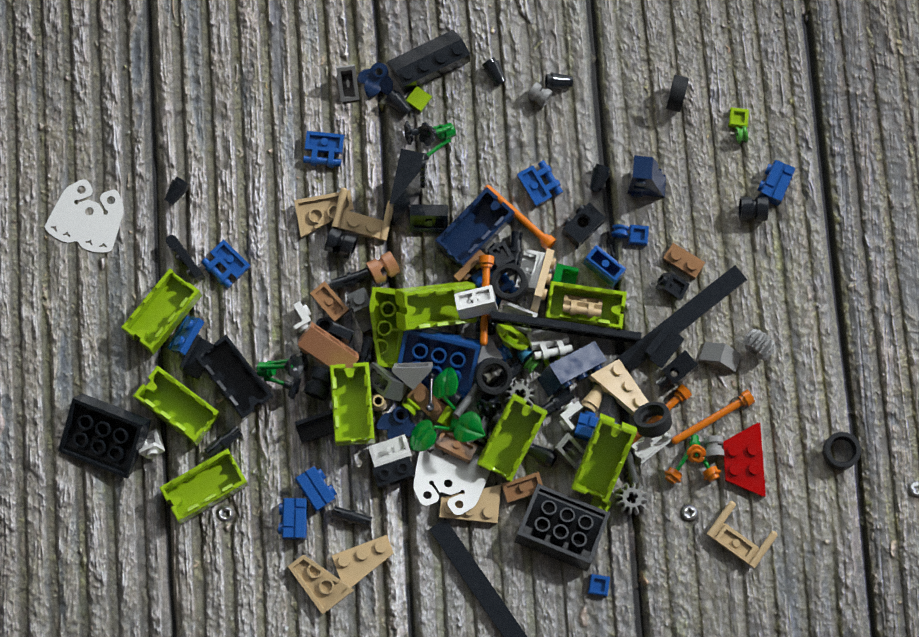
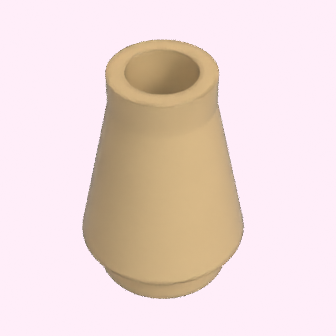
(593, 399)
(382, 406)

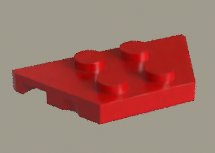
(745, 460)

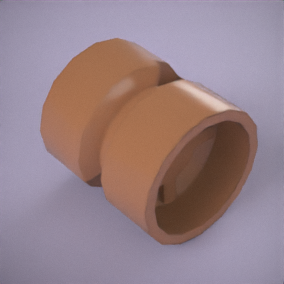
(389, 266)

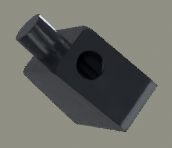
(683, 364)

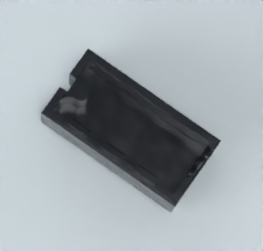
(234, 377)

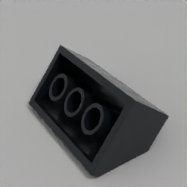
(429, 61)

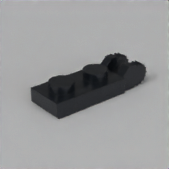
(184, 257)

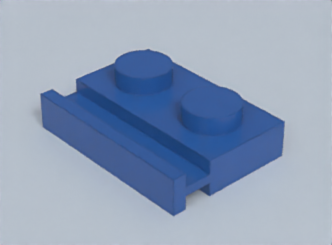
(185, 335)

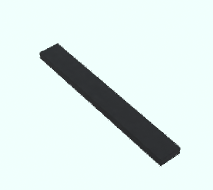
(686, 314)
(563, 327)
(476, 580)

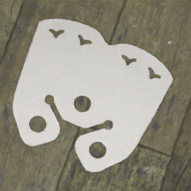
(83, 227)
(439, 468)

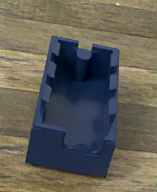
(474, 228)

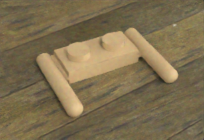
(360, 223)
(735, 542)

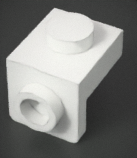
(303, 313)
(569, 412)
(152, 445)

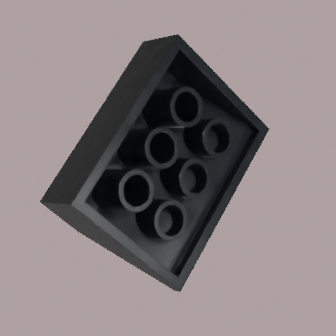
(407, 183)
(103, 435)
(562, 527)

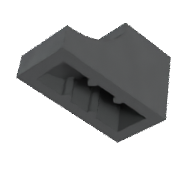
(359, 305)
(386, 383)

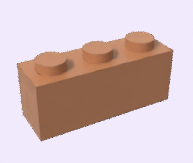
(326, 347)

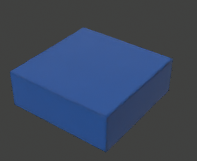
(638, 235)
(598, 585)

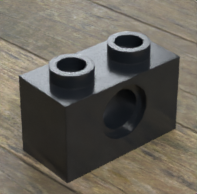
(578, 234)
(393, 473)

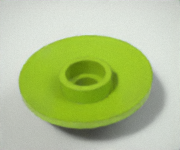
(512, 337)

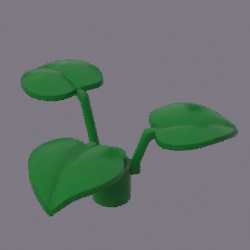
(465, 429)

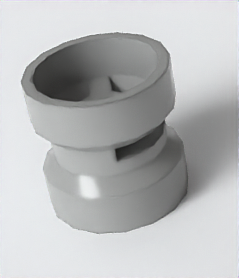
(539, 94)
(714, 446)

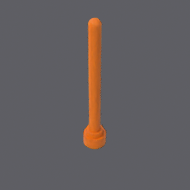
(546, 240)
(486, 263)
(681, 394)
(744, 399)

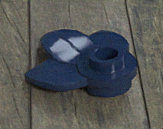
(376, 83)
(395, 426)

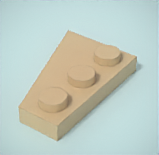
(544, 278)
(619, 383)
(484, 511)
(361, 560)

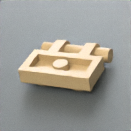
(582, 305)

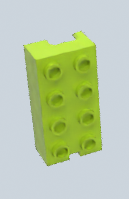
(612, 305)
(430, 306)
(161, 311)
(352, 404)
(177, 405)
(511, 437)
(603, 458)
(204, 486)

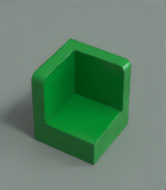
(565, 274)

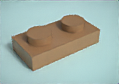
(683, 261)
(464, 273)
(329, 302)
(421, 395)
(448, 444)
(521, 487)

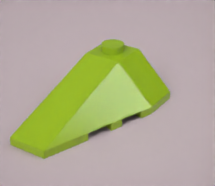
(384, 326)

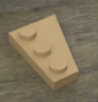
(318, 211)
(319, 584)

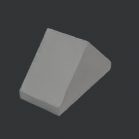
(347, 83)
(488, 351)
(720, 356)
(412, 373)
(569, 451)

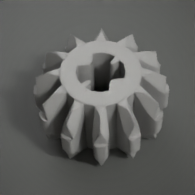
(759, 344)
(518, 388)
(638, 503)

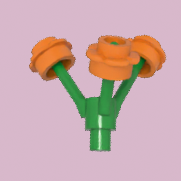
(694, 453)

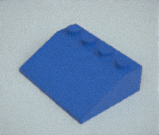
(444, 351)

